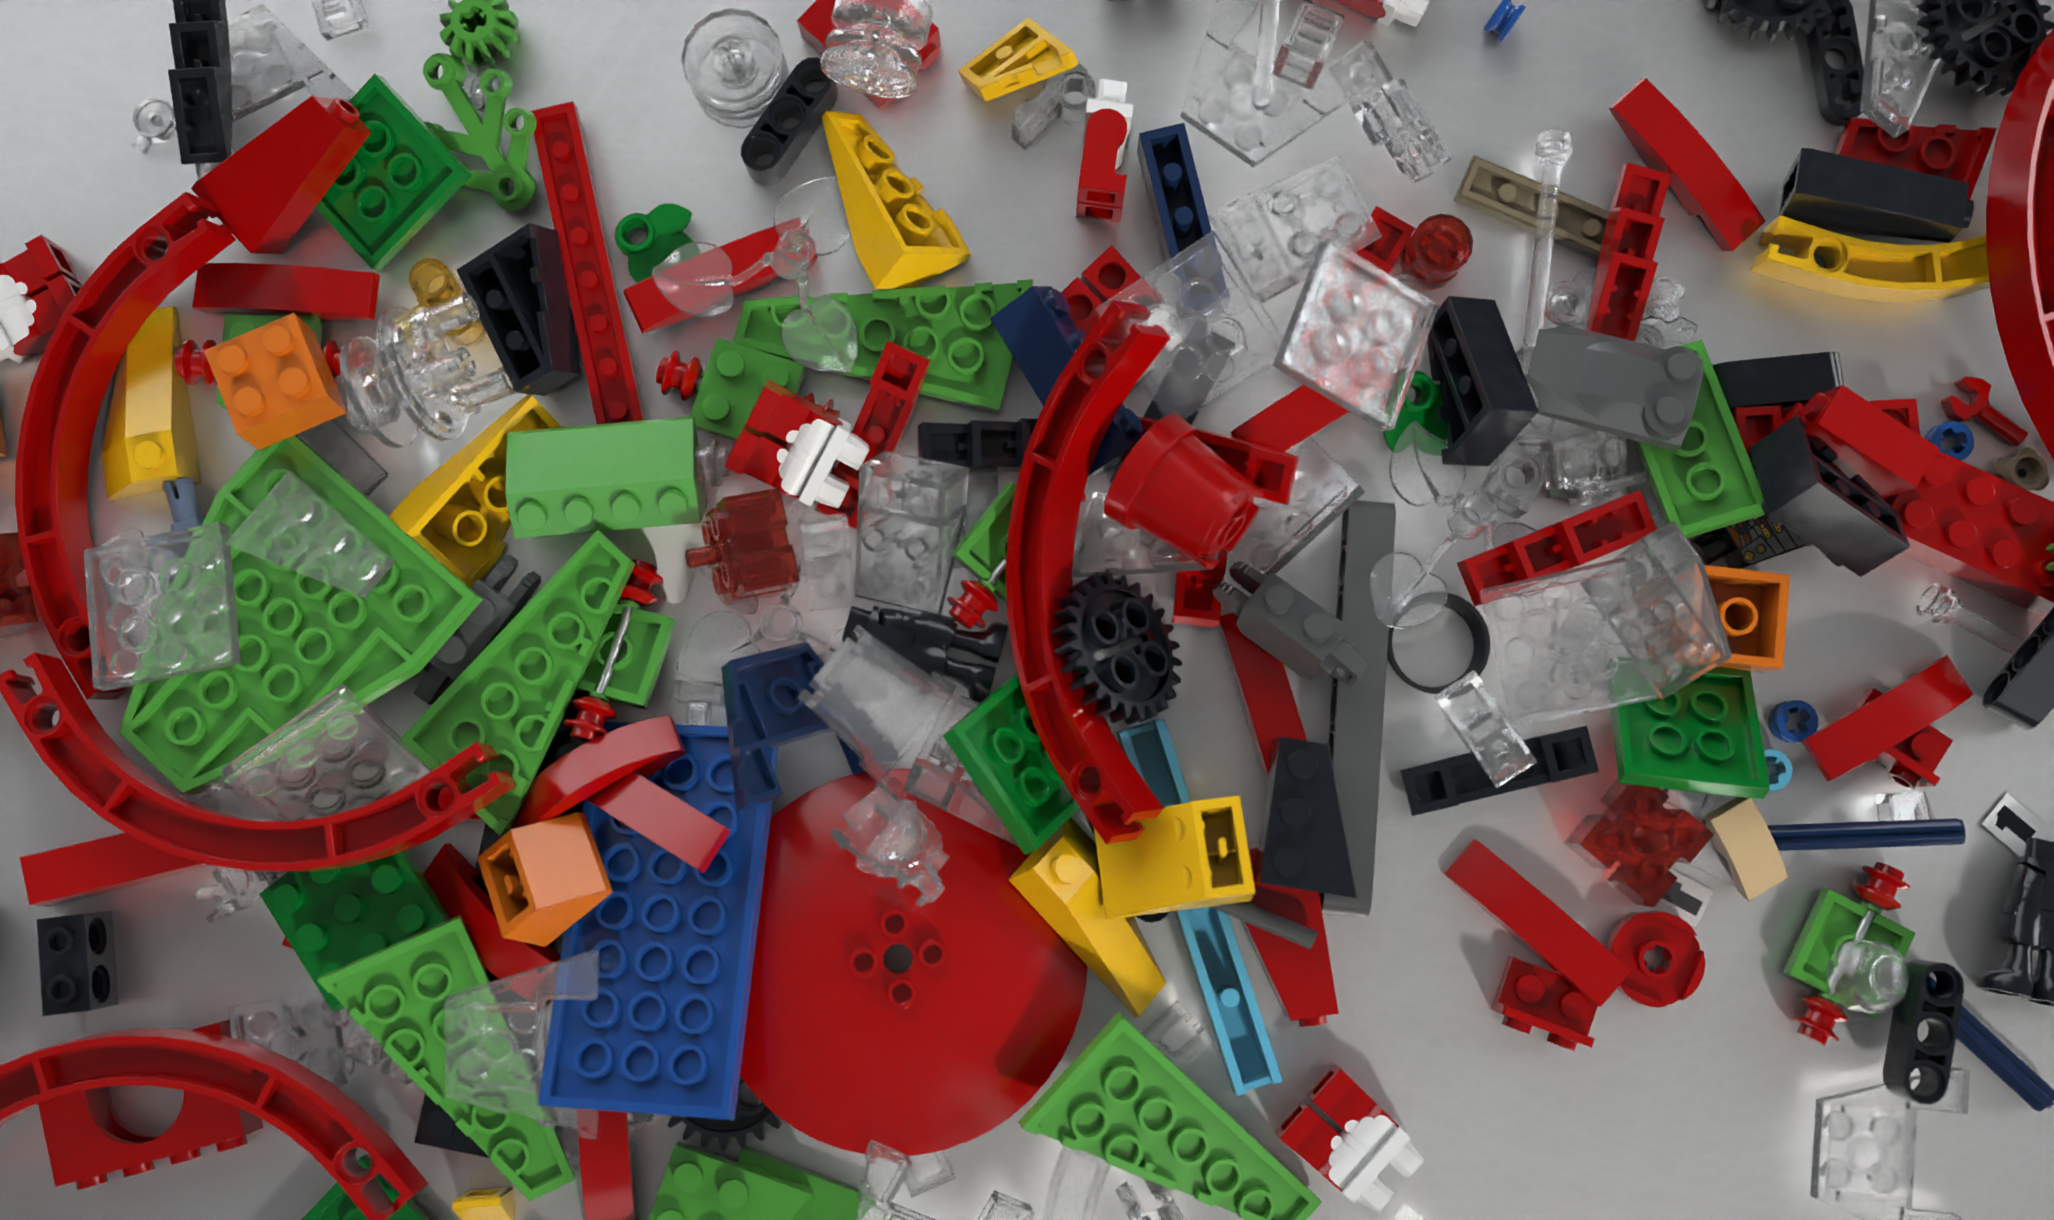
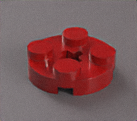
(1679, 947)

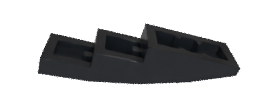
(201, 80)
(978, 444)

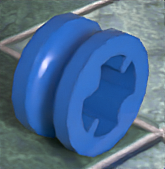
(1504, 19)
(1961, 434)
(1778, 717)

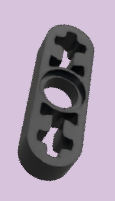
(1827, 79)

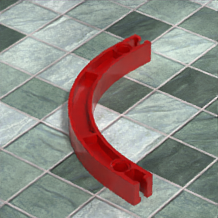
(2023, 237)
(66, 406)
(1042, 567)
(149, 811)
(238, 1073)

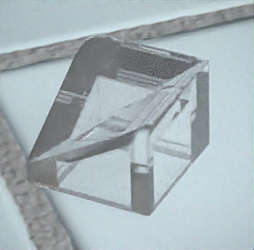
(1903, 806)

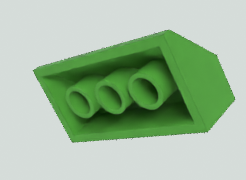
(603, 477)

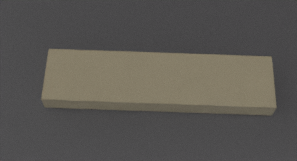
(1516, 202)

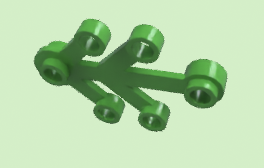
(486, 134)

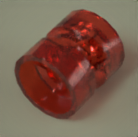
(1437, 250)

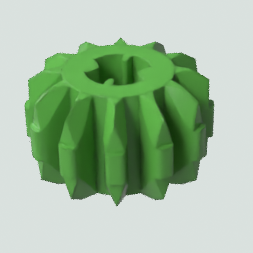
(486, 40)

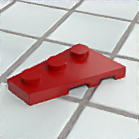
(1923, 149)

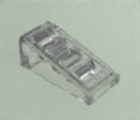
(1307, 45)

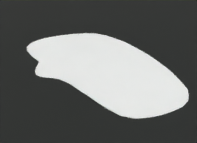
(666, 550)

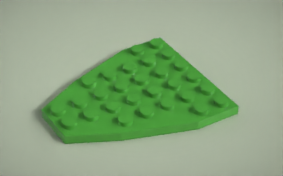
(296, 631)

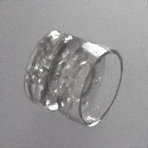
(877, 45)

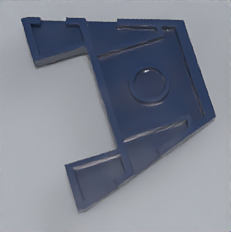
(767, 714)

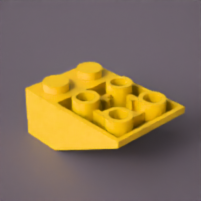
(1181, 861)

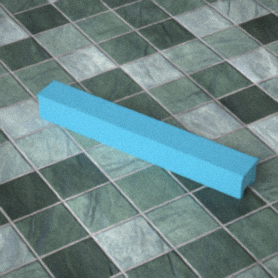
(1208, 933)

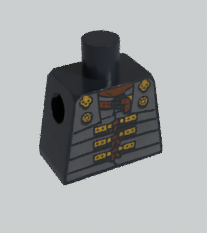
(1746, 542)

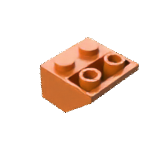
(544, 878)

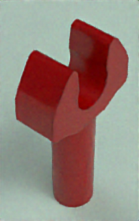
(1980, 409)

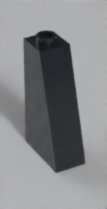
(1873, 198)

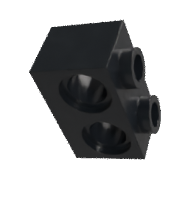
(77, 963)

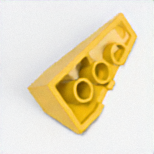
(889, 221)
(150, 415)
(463, 504)
(1066, 890)

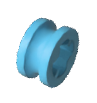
(1783, 769)

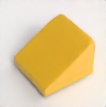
(485, 1204)

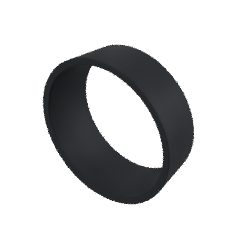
(1480, 636)

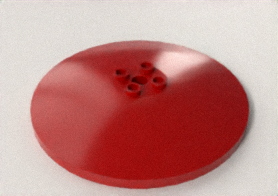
(913, 1052)

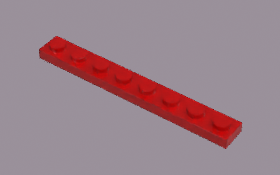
(587, 265)

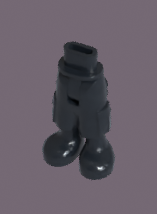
(928, 637)
(2025, 927)

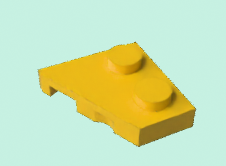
(1017, 61)

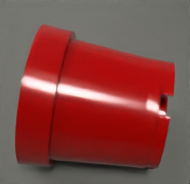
(1182, 493)

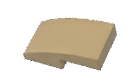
(1747, 846)

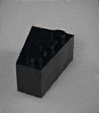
(526, 308)
(1479, 381)
(1822, 503)
(1303, 822)

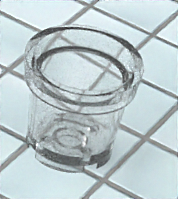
(875, 700)

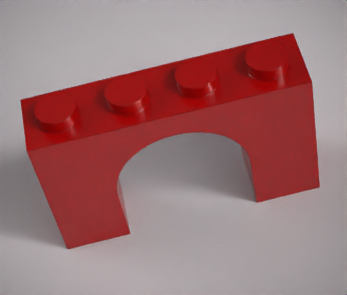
(91, 1140)

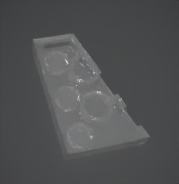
(1895, 65)
(1317, 498)
(311, 538)
(1110, 547)

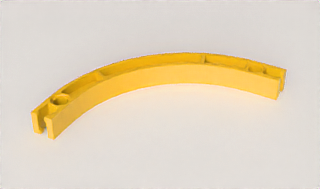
(1871, 268)

